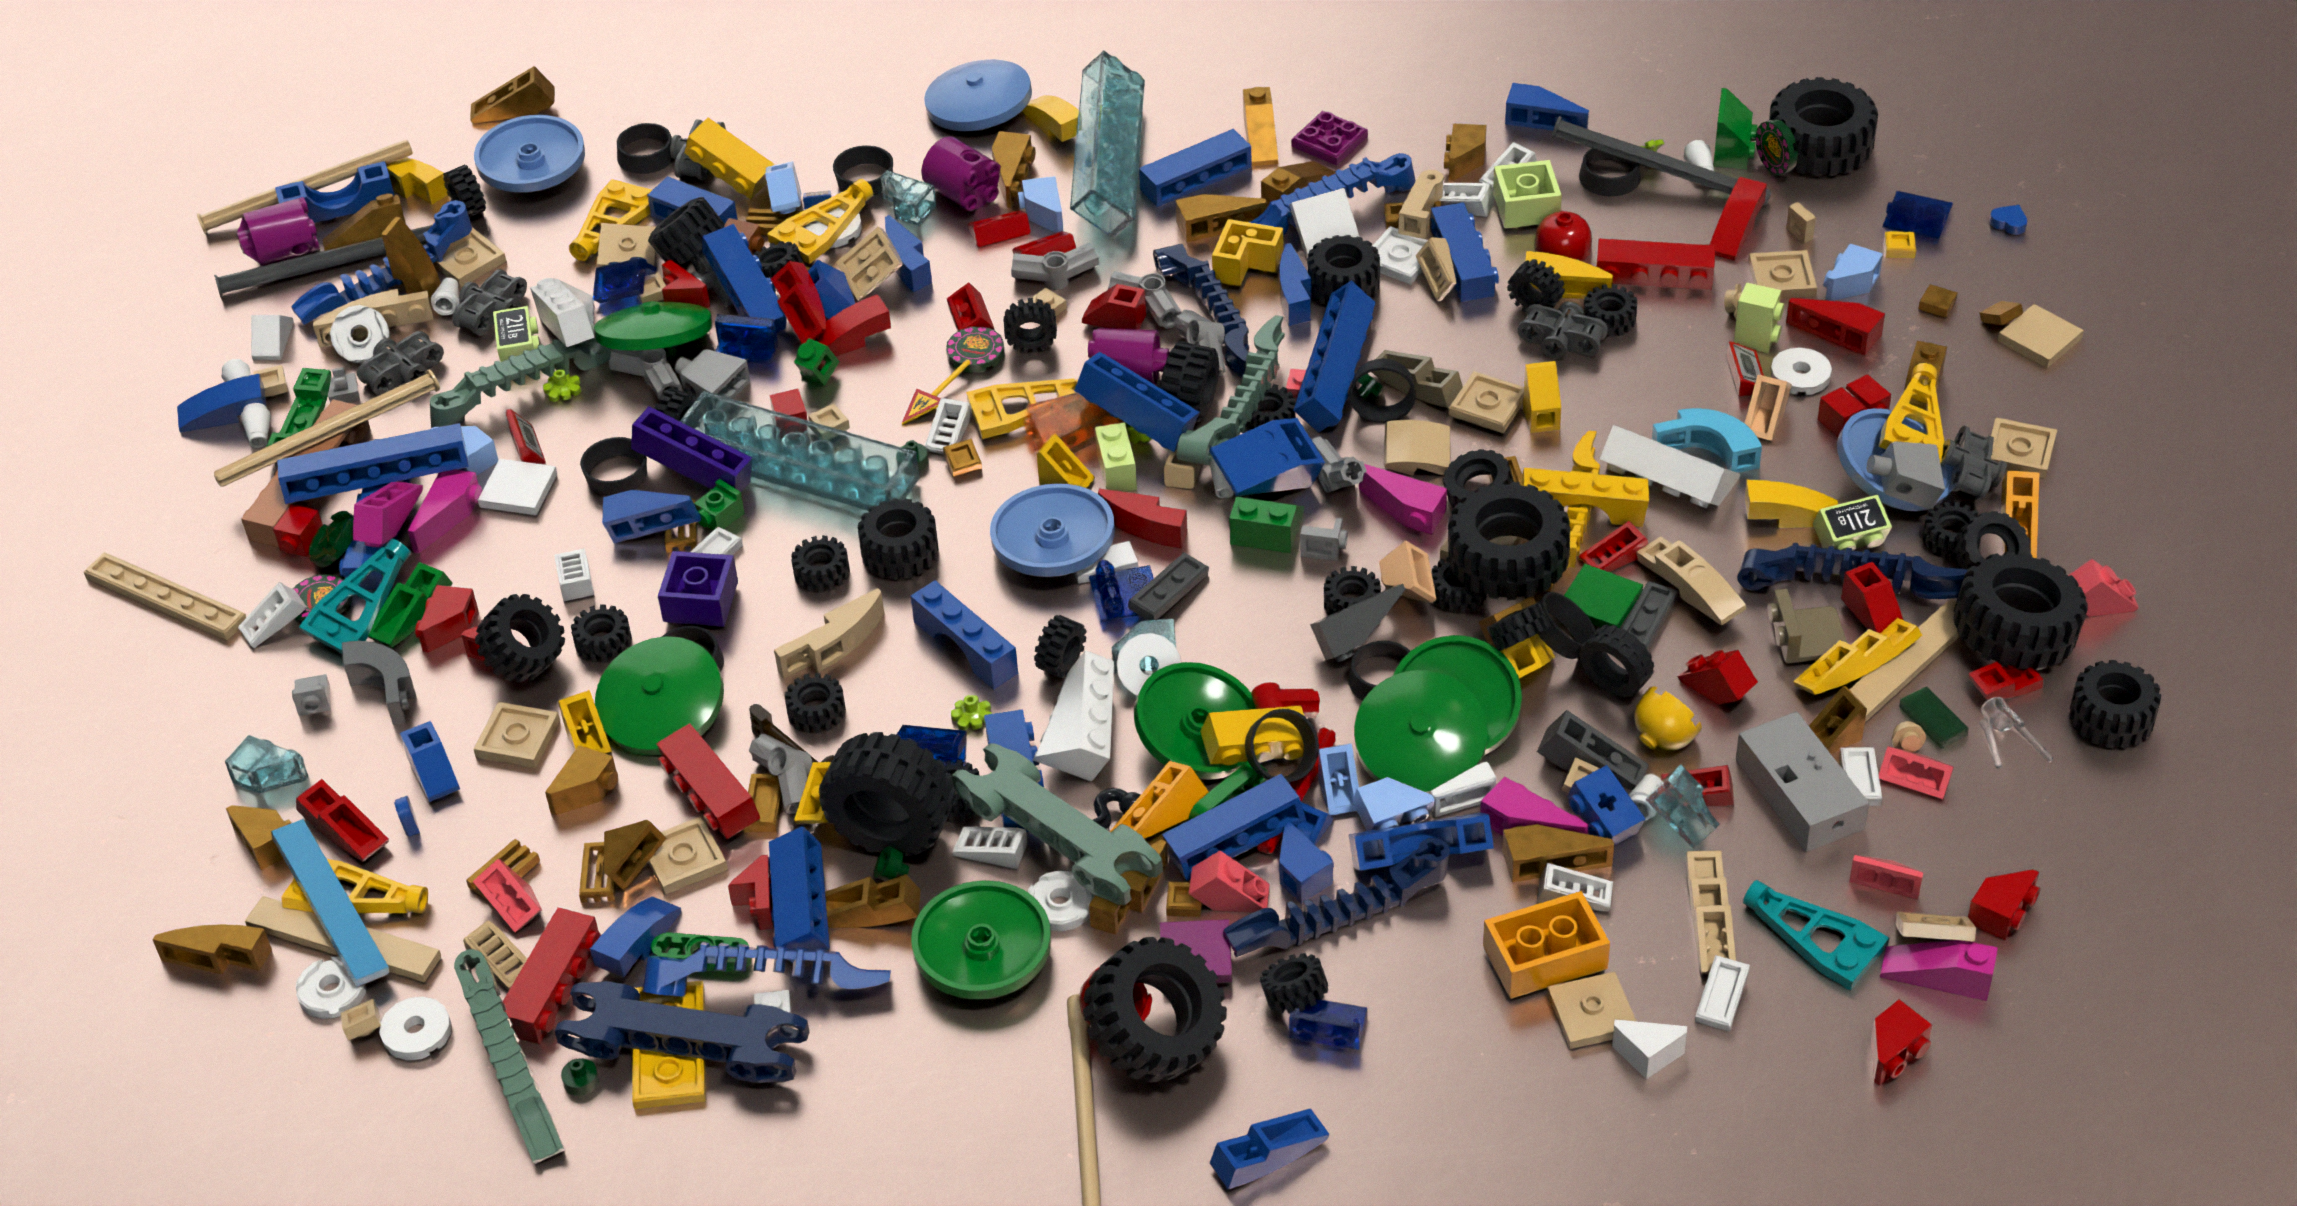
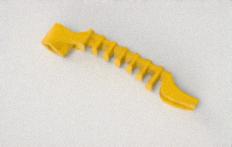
(1580, 513)

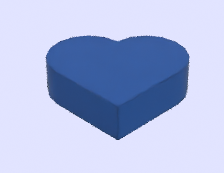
(2009, 218)
(406, 815)

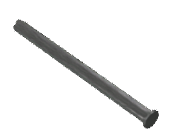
(1646, 157)
(306, 263)

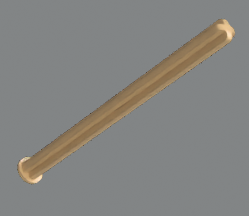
(314, 181)
(326, 429)

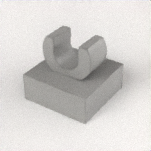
(343, 386)

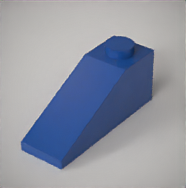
(1540, 108)
(645, 513)

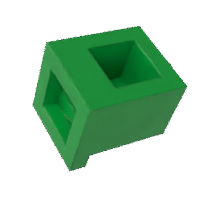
(809, 358)
(720, 506)

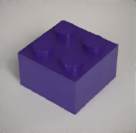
(698, 588)

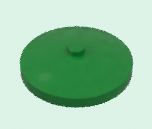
(653, 326)
(1482, 671)
(658, 691)
(1175, 707)
(1420, 729)
(981, 939)

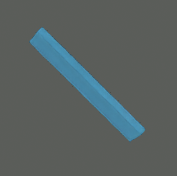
(330, 903)

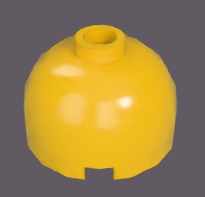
(1664, 721)

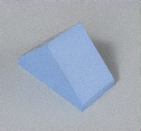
(1337, 778)

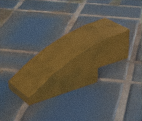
(409, 259)
(872, 904)
(1108, 915)
(214, 947)

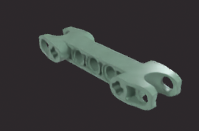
(1096, 852)

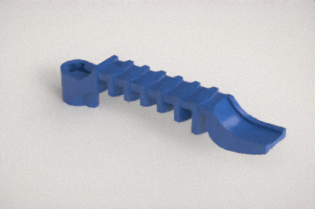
(1393, 173)
(449, 226)
(670, 975)

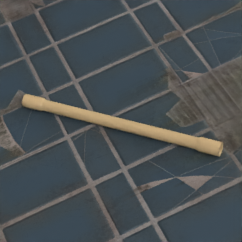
(1084, 1104)

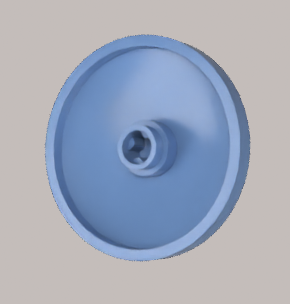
(978, 95)
(529, 153)
(1861, 439)
(1052, 530)

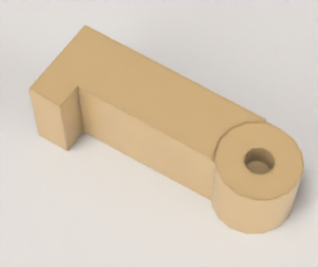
(1416, 209)

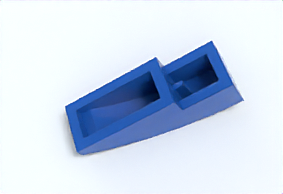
(915, 268)
(1294, 287)
(220, 403)
(632, 935)
(1267, 1147)

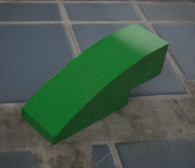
(406, 605)

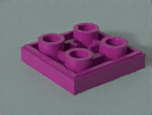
(1329, 137)
(1205, 939)

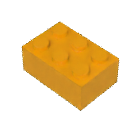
(1546, 944)

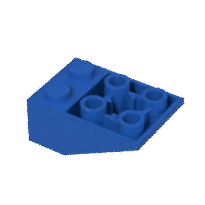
(1269, 458)

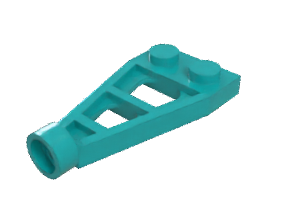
(331, 627)
(1848, 960)

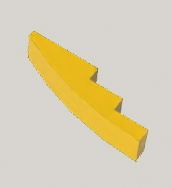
(1851, 661)

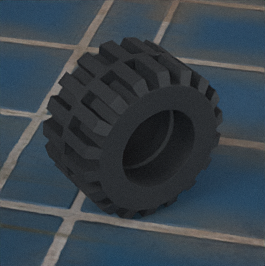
(682, 232)
(1340, 261)
(1192, 375)
(898, 538)
(534, 623)
(2115, 704)

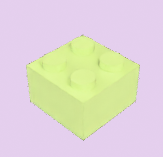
(1526, 193)

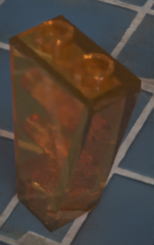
(1068, 417)

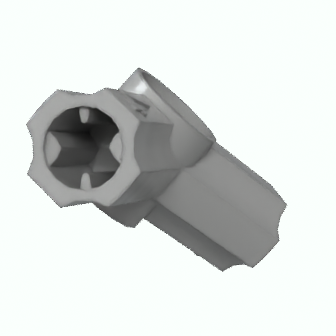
(1054, 267)
(1157, 297)
(1202, 332)
(649, 364)
(1337, 471)
(787, 763)

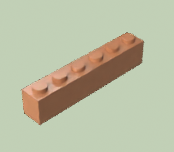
(270, 504)

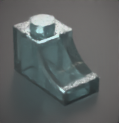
(911, 198)
(1682, 805)

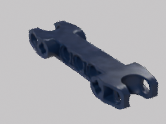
(739, 1041)

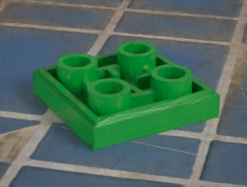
(1603, 595)

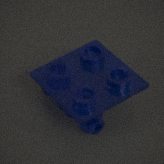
(1917, 214)
(1115, 589)

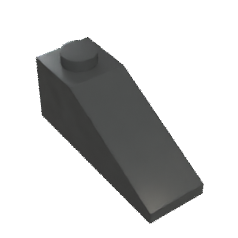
(1353, 625)
(1573, 738)

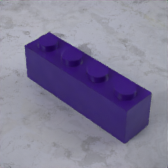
(689, 451)

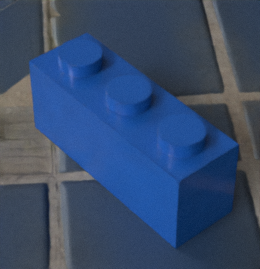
(673, 194)

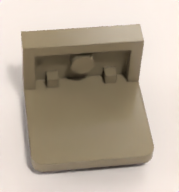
(1803, 632)

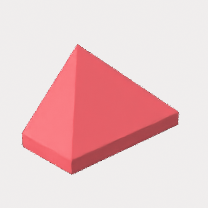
(1916, 772)
(1886, 876)
(508, 894)

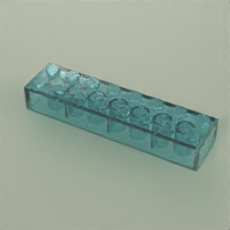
(1108, 144)
(807, 453)

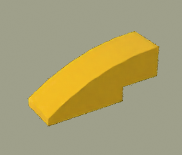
(1053, 116)
(418, 178)
(1577, 275)
(1786, 502)

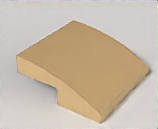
(870, 263)
(1416, 445)

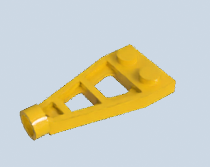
(616, 195)
(811, 245)
(1923, 391)
(989, 410)
(398, 896)

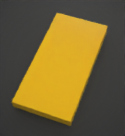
(669, 1078)

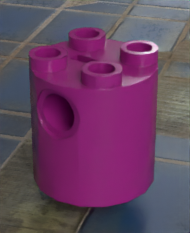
(961, 173)
(278, 232)
(1132, 348)

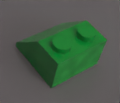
(1734, 133)
(1264, 524)

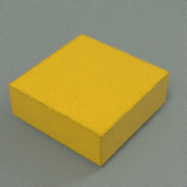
(1899, 244)

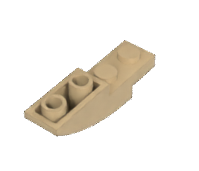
(394, 308)
(1694, 576)
(842, 633)

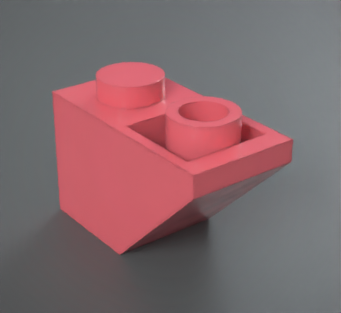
(2104, 590)
(1228, 885)

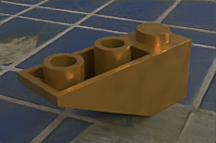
(1014, 155)

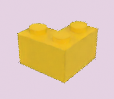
(1245, 247)

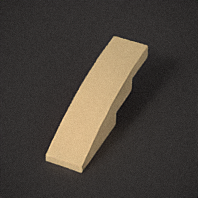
(1709, 907)

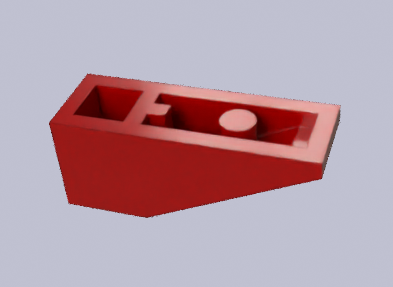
(1838, 321)

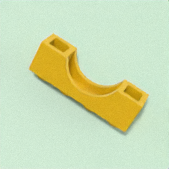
(1618, 496)

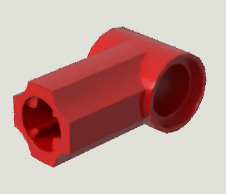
(1271, 696)

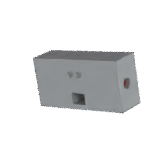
(1802, 781)

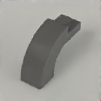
(382, 667)

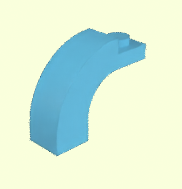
(1714, 432)

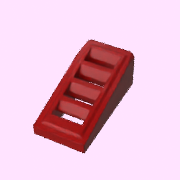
(1617, 539)
(1713, 777)

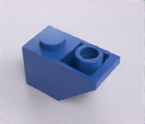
(832, 288)
(429, 761)
(1302, 865)

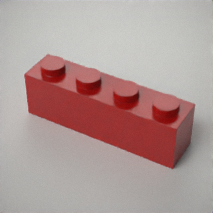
(1657, 263)
(707, 781)
(550, 973)

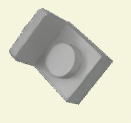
(1323, 542)
(311, 695)

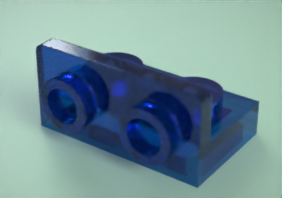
(621, 279)
(747, 338)
(943, 743)
(1329, 1024)

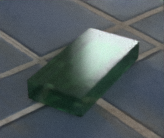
(1934, 717)

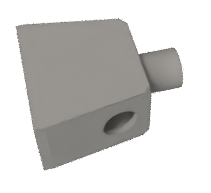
(713, 373)
(1910, 472)

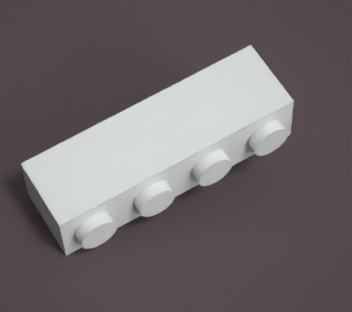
(564, 310)
(1667, 466)
(1082, 720)

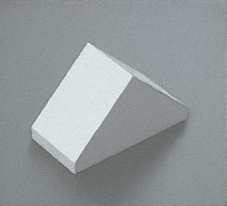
(269, 336)
(1648, 1045)

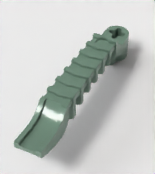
(1259, 372)
(453, 405)
(507, 1056)

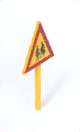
(924, 402)

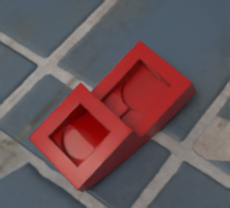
(2005, 681)

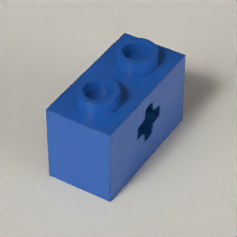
(1605, 806)

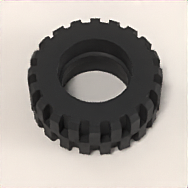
(1830, 124)
(1503, 568)
(2020, 611)
(887, 793)
(1187, 987)

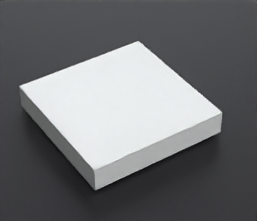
(1322, 218)
(1398, 255)
(517, 486)

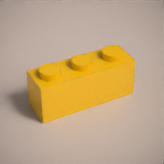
(728, 158)
(1274, 739)

